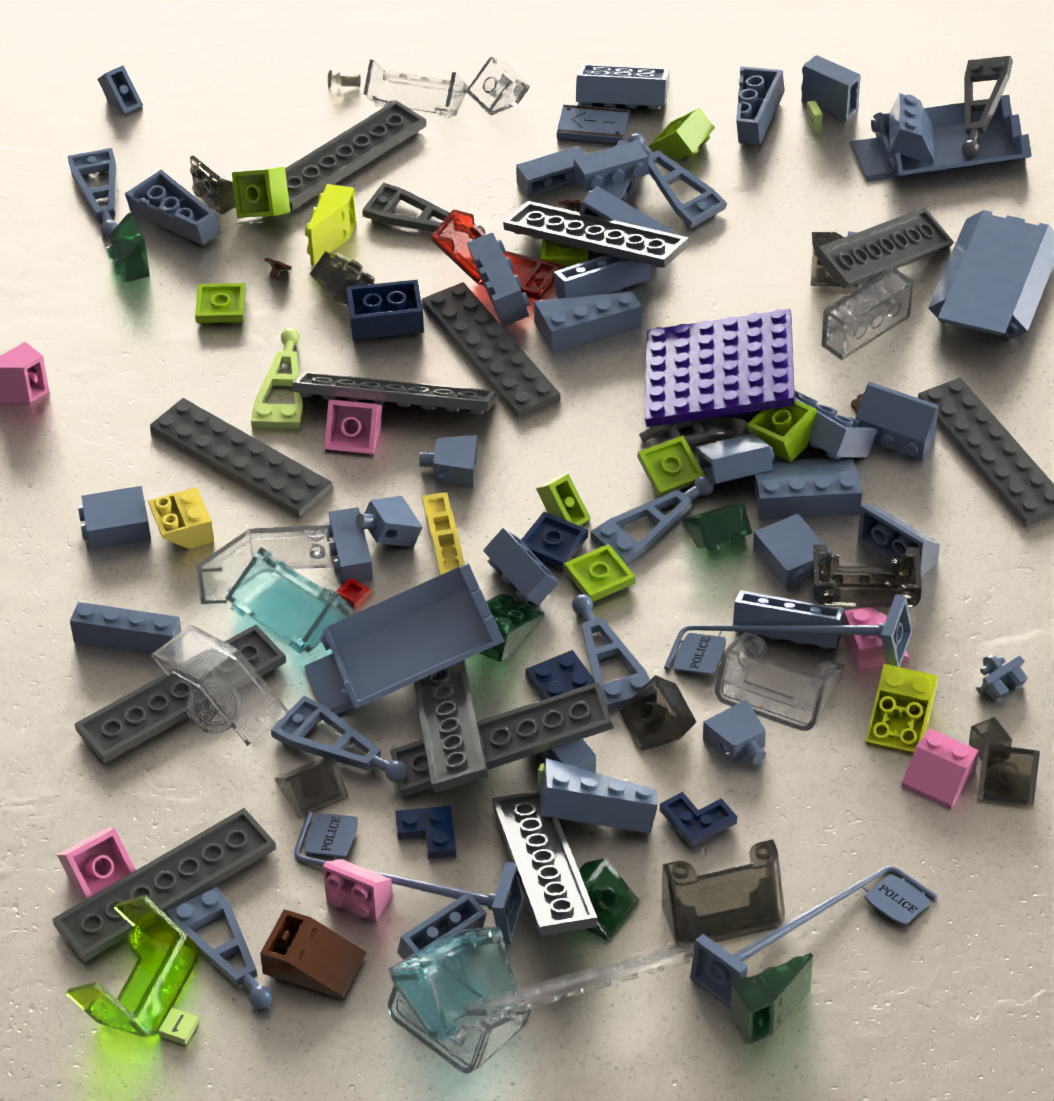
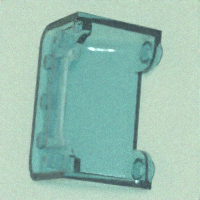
(286, 601)
(452, 973)

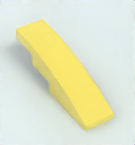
(442, 532)

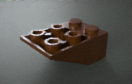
(310, 955)

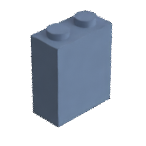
(831, 86)
(735, 458)
(114, 517)
(787, 549)

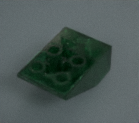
(514, 622)
(769, 997)

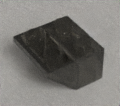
(212, 185)
(337, 273)

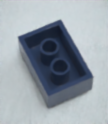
(385, 309)

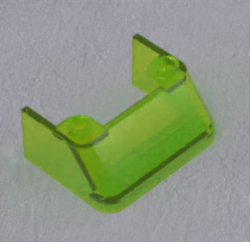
(156, 980)

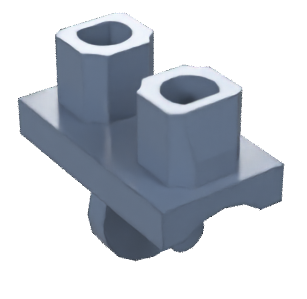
(997, 673)

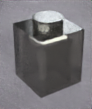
(988, 732)

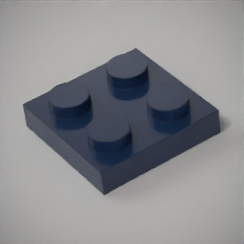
(554, 539)
(558, 675)

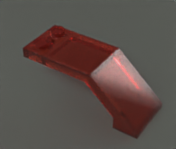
(460, 227)

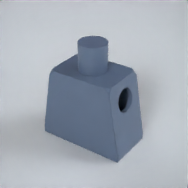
(453, 460)
(390, 521)
(736, 733)

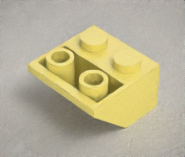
(183, 518)

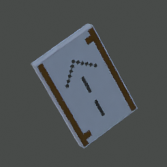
(592, 124)

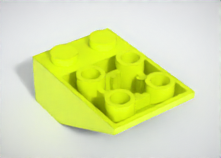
(331, 221)
(901, 708)

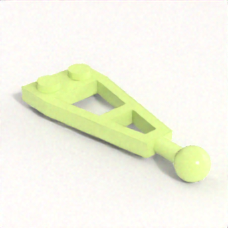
(280, 415)

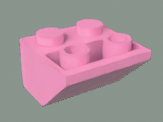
(22, 375)
(356, 888)

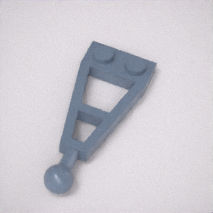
(95, 162)
(693, 211)
(624, 544)
(618, 691)
(307, 714)
(206, 909)

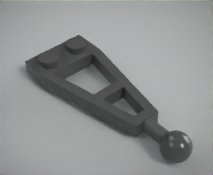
(976, 71)
(387, 198)

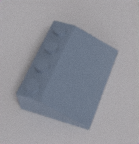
(622, 86)
(808, 488)

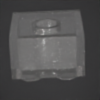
(497, 87)

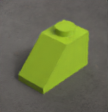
(563, 500)

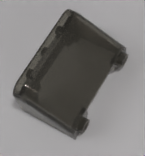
(863, 584)
(724, 901)

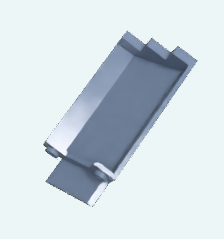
(999, 143)
(995, 275)
(403, 640)

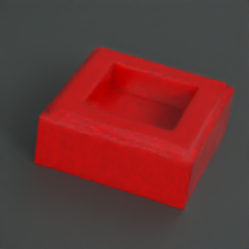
(354, 593)

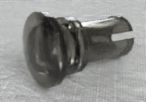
(343, 80)

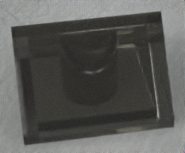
(1008, 774)
(313, 786)

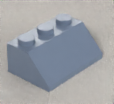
(911, 129)
(900, 420)
(891, 536)

